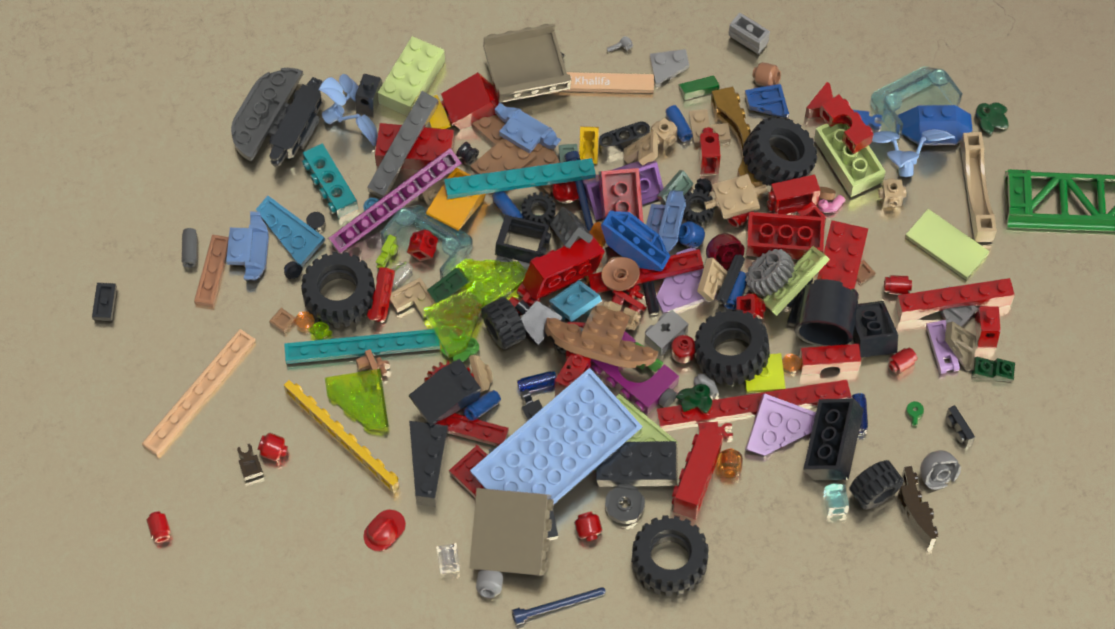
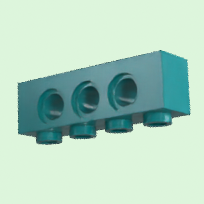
(318, 157)

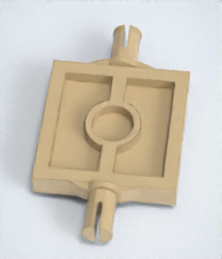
(735, 196)

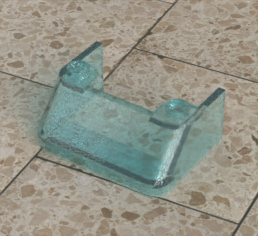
(890, 97)
(454, 242)

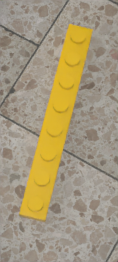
(337, 431)

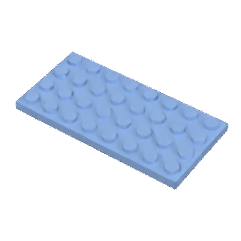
(560, 442)

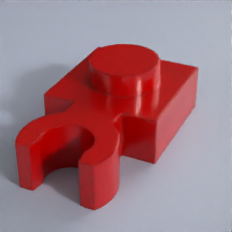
(713, 427)

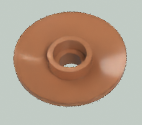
(620, 267)

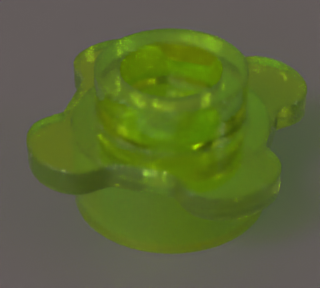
(320, 330)

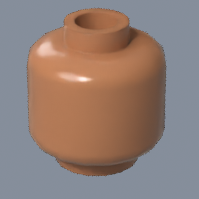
(766, 74)

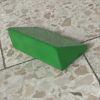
(699, 87)

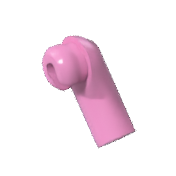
(830, 207)

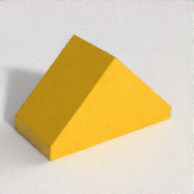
(589, 143)

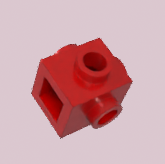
(422, 245)
(751, 304)

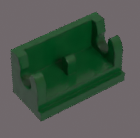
(448, 285)

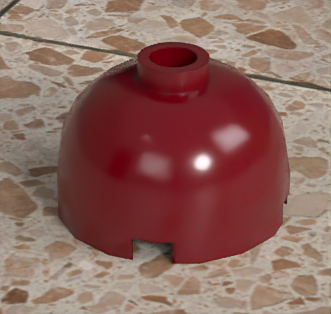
(724, 248)

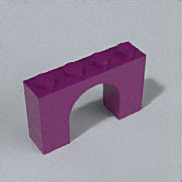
(643, 395)

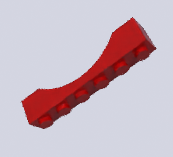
(989, 293)

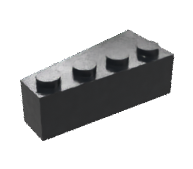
(428, 458)

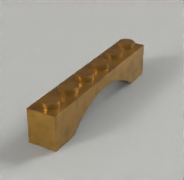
(727, 108)

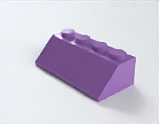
(650, 186)

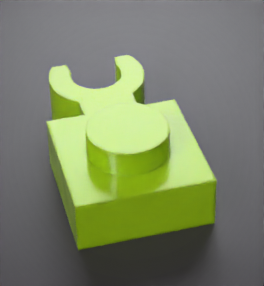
(389, 248)

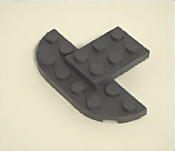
(264, 109)

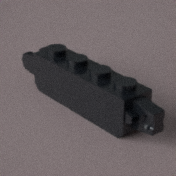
(296, 122)

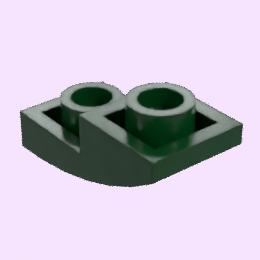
(993, 370)

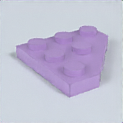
(680, 290)
(778, 425)

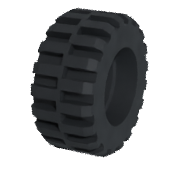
(788, 138)
(338, 267)
(732, 367)
(670, 531)

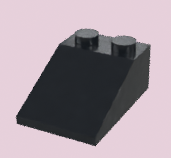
(875, 330)
(446, 392)

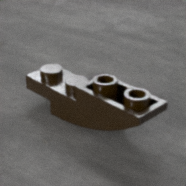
(916, 511)

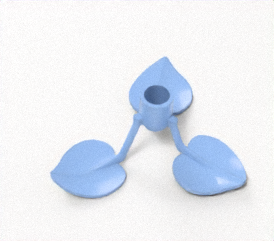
(335, 91)
(906, 159)

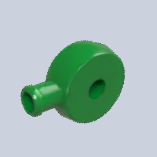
(914, 415)

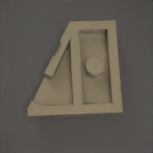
(962, 344)

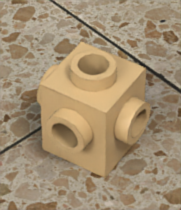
(666, 133)
(892, 193)

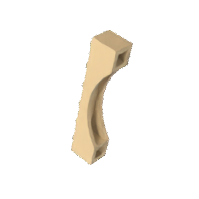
(974, 169)

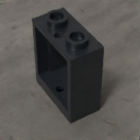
(523, 227)

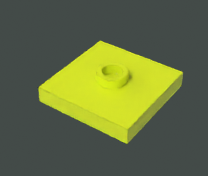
(770, 379)

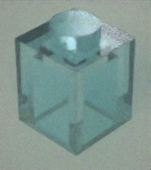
(836, 499)

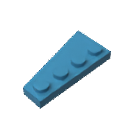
(292, 232)

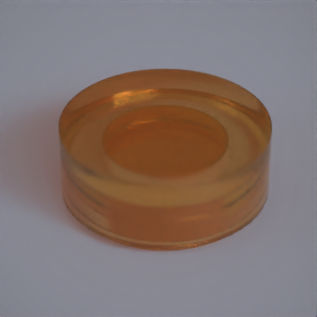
(304, 321)
(791, 363)

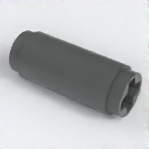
(189, 248)

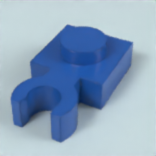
(870, 120)

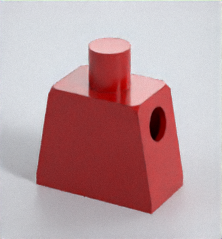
(709, 152)
(987, 321)

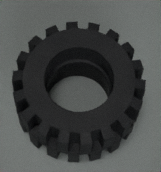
(503, 323)
(876, 484)

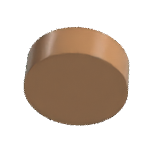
(827, 193)

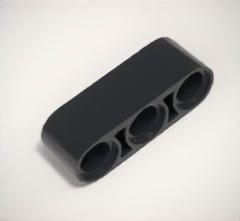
(614, 137)

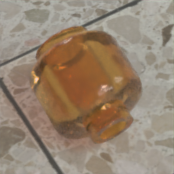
(730, 463)

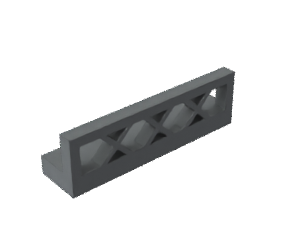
(569, 227)

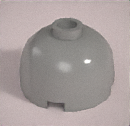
(939, 469)

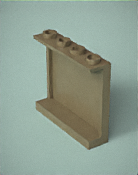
(526, 63)
(511, 531)

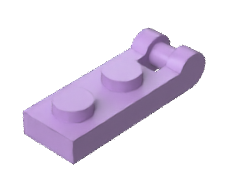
(941, 349)

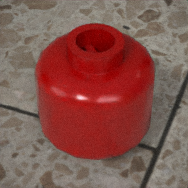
(683, 349)
(272, 446)
(588, 526)

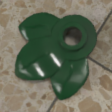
(993, 118)
(696, 396)

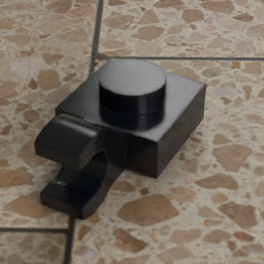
(530, 407)

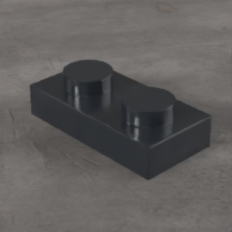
(104, 301)
(962, 429)

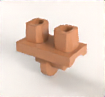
(369, 362)

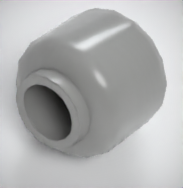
(489, 583)

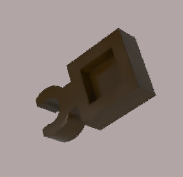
(249, 464)

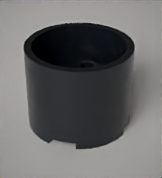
(826, 313)

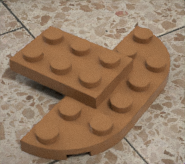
(507, 155)
(601, 339)

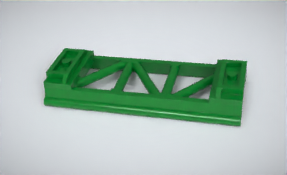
(1022, 204)

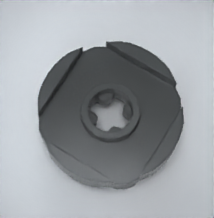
(618, 495)

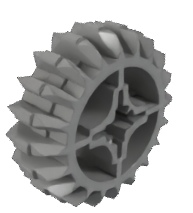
(769, 272)

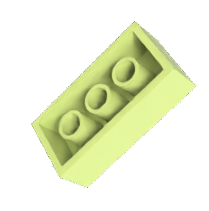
(411, 75)
(855, 171)

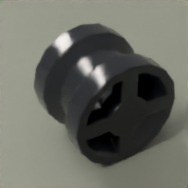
(467, 153)

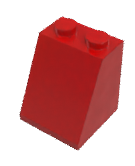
(470, 101)

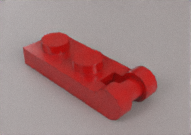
(382, 295)

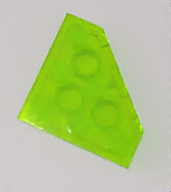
(493, 277)
(455, 319)
(360, 396)

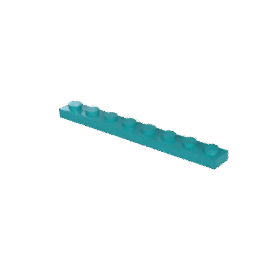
(519, 178)
(356, 346)

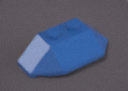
(936, 117)
(634, 240)

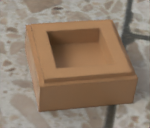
(865, 272)
(282, 320)

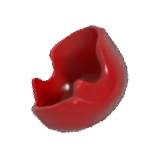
(565, 192)

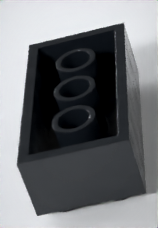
(833, 439)
(641, 465)

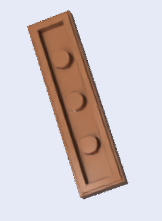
(212, 271)

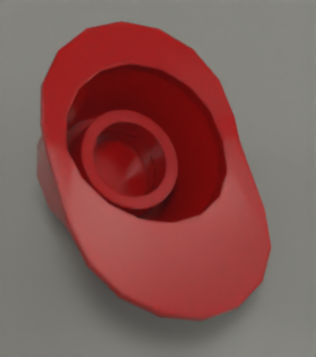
(384, 530)

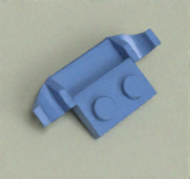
(525, 130)
(667, 218)
(249, 247)

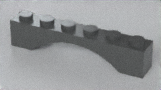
(402, 144)

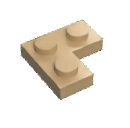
(700, 120)
(643, 150)
(711, 279)
(410, 294)

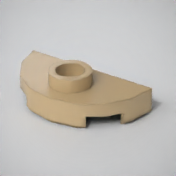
(481, 372)

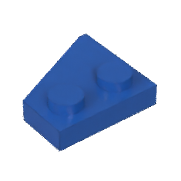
(767, 100)

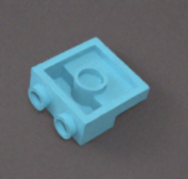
(575, 301)

